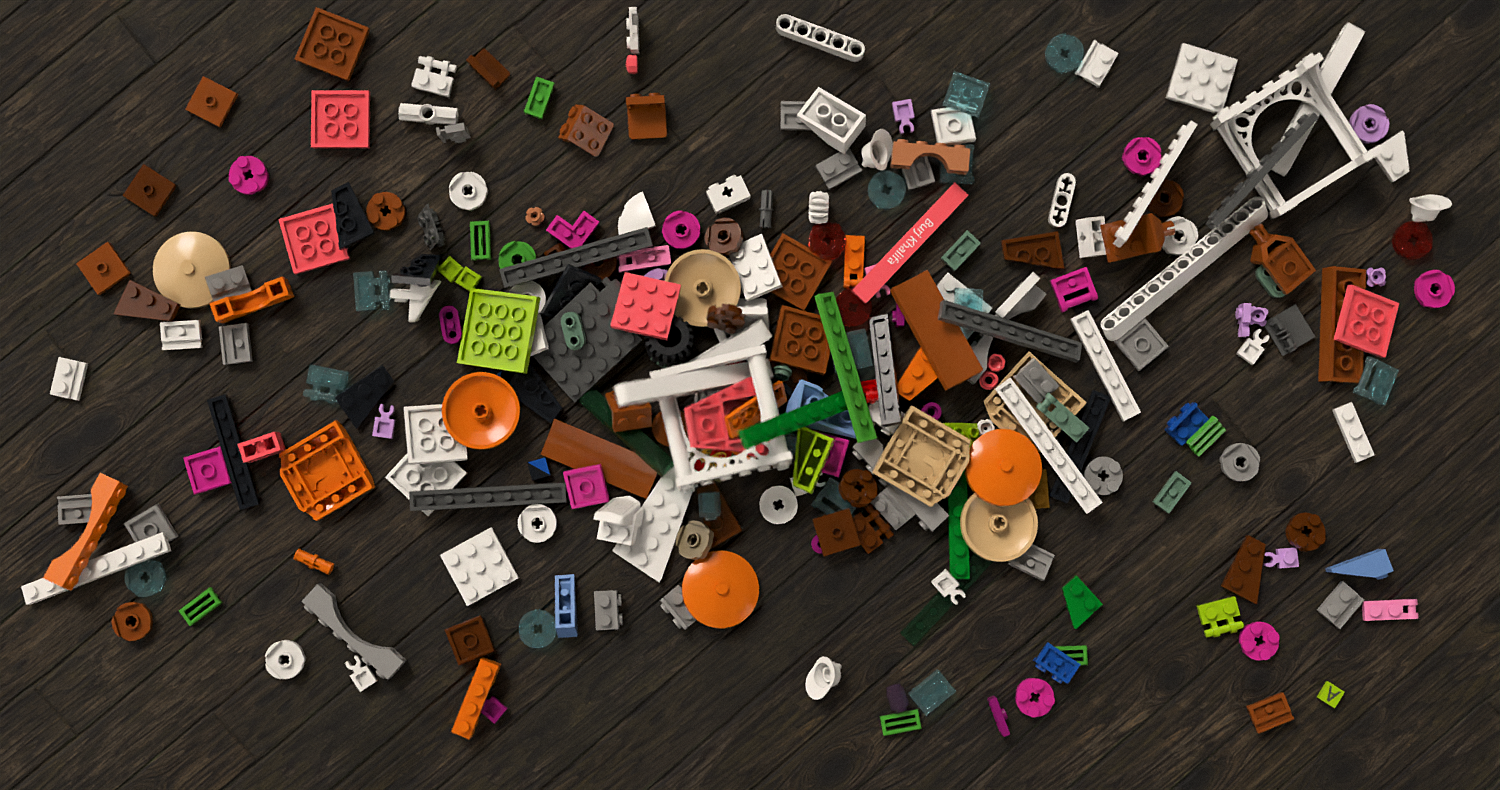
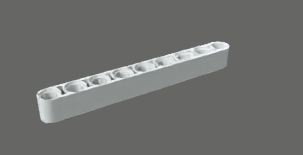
(1331, 72)
(682, 384)

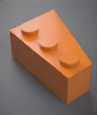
(916, 376)

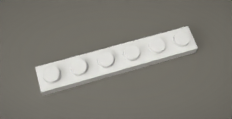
(1105, 365)

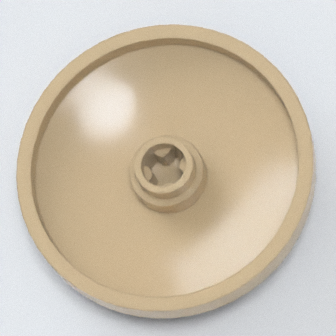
(184, 264)
(704, 281)
(998, 531)

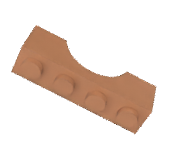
(953, 158)

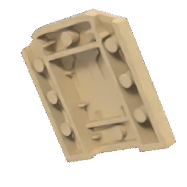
(1005, 419)
(923, 457)

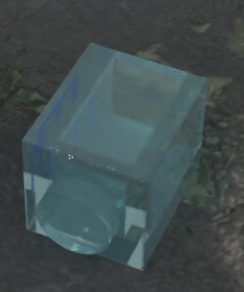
(709, 505)

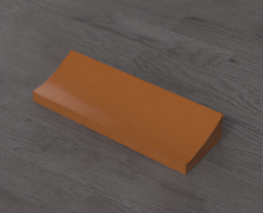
(940, 341)
(1337, 360)
(582, 449)

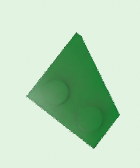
(1079, 601)

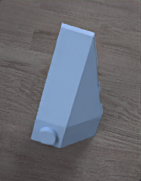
(807, 393)

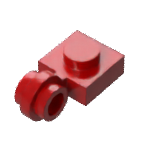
(870, 391)

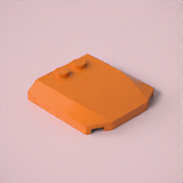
(324, 471)

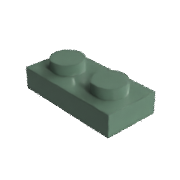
(960, 250)
(1171, 492)

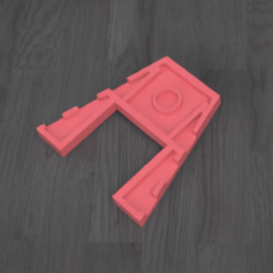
(707, 423)

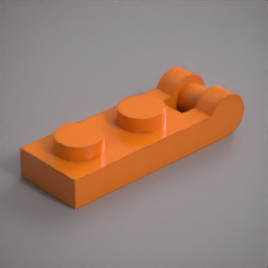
(853, 260)

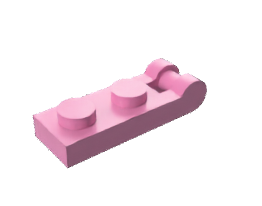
(645, 259)
(1389, 609)

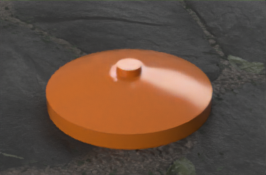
(480, 410)
(1003, 467)
(720, 589)

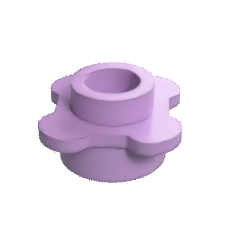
(1381, 276)
(1262, 312)

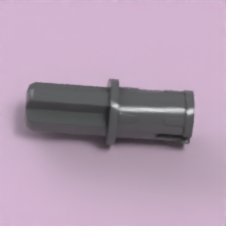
(766, 209)

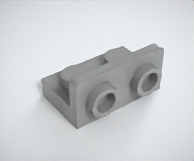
(674, 604)
(607, 610)

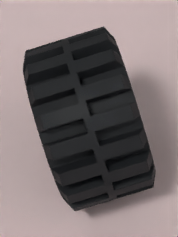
(674, 354)

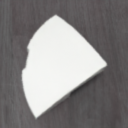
(635, 215)

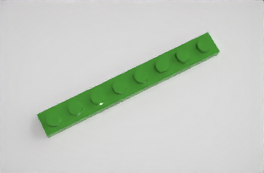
(845, 367)

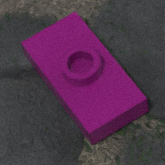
(999, 716)

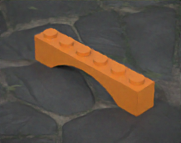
(105, 498)

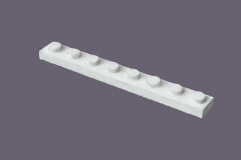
(1151, 188)
(1048, 445)
(102, 566)

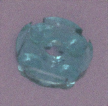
(1065, 42)
(891, 180)
(154, 584)
(539, 639)

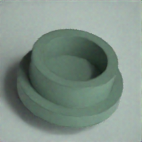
(782, 371)

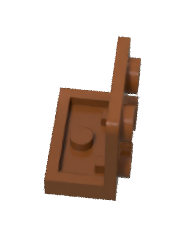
(646, 116)
(586, 129)
(630, 416)

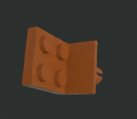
(1145, 238)
(1280, 258)

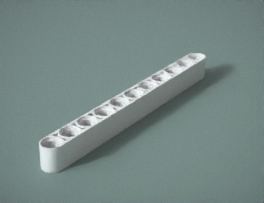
(1184, 268)

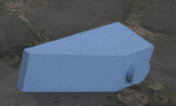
(1371, 564)
(565, 606)

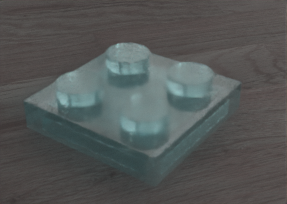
(966, 94)

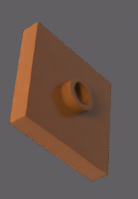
(211, 101)
(103, 268)

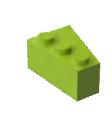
(810, 458)

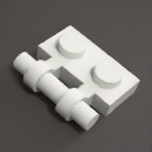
(433, 82)

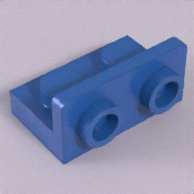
(1186, 423)
(1057, 663)

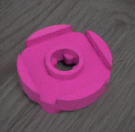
(1141, 145)
(258, 170)
(671, 225)
(1424, 283)
(1270, 640)
(1045, 699)

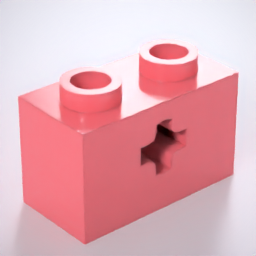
(261, 447)

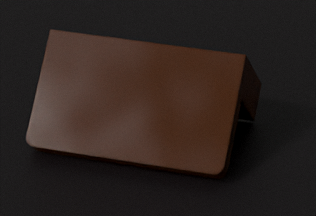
(488, 68)

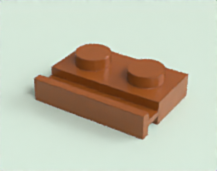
(1270, 712)

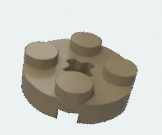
(703, 544)

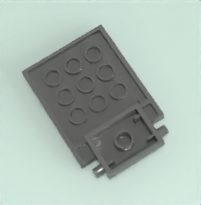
(604, 347)

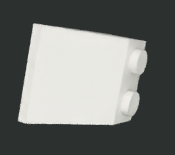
(832, 119)

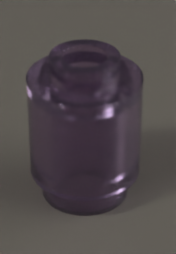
(897, 697)

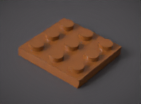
(332, 44)
(798, 271)
(800, 341)

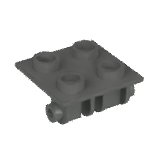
(427, 220)
(1289, 330)

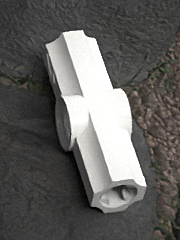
(416, 113)

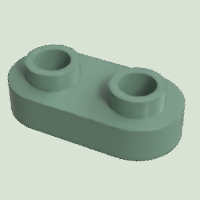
(1268, 283)
(574, 330)

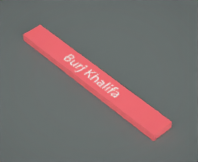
(909, 243)

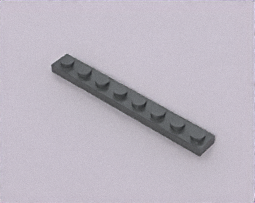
(1258, 174)
(576, 257)
(1009, 331)
(487, 496)

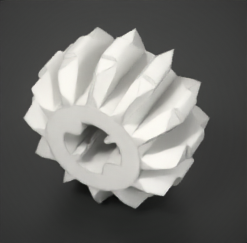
(818, 207)

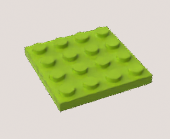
(498, 330)

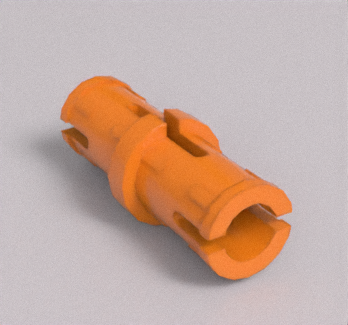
(314, 561)

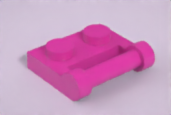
(1071, 283)

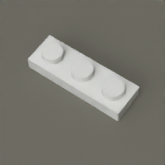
(1353, 432)

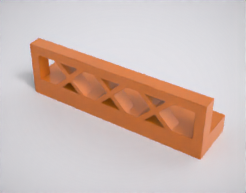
(749, 413)

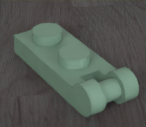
(1063, 418)

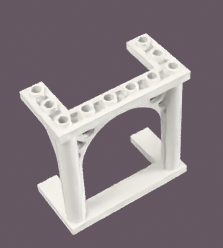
(1309, 77)
(778, 454)

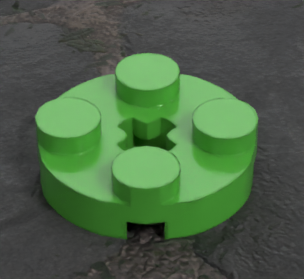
(517, 249)

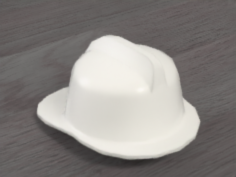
(878, 151)
(1428, 206)
(822, 677)

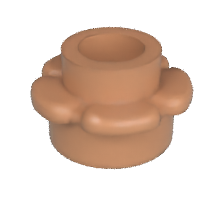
(534, 211)

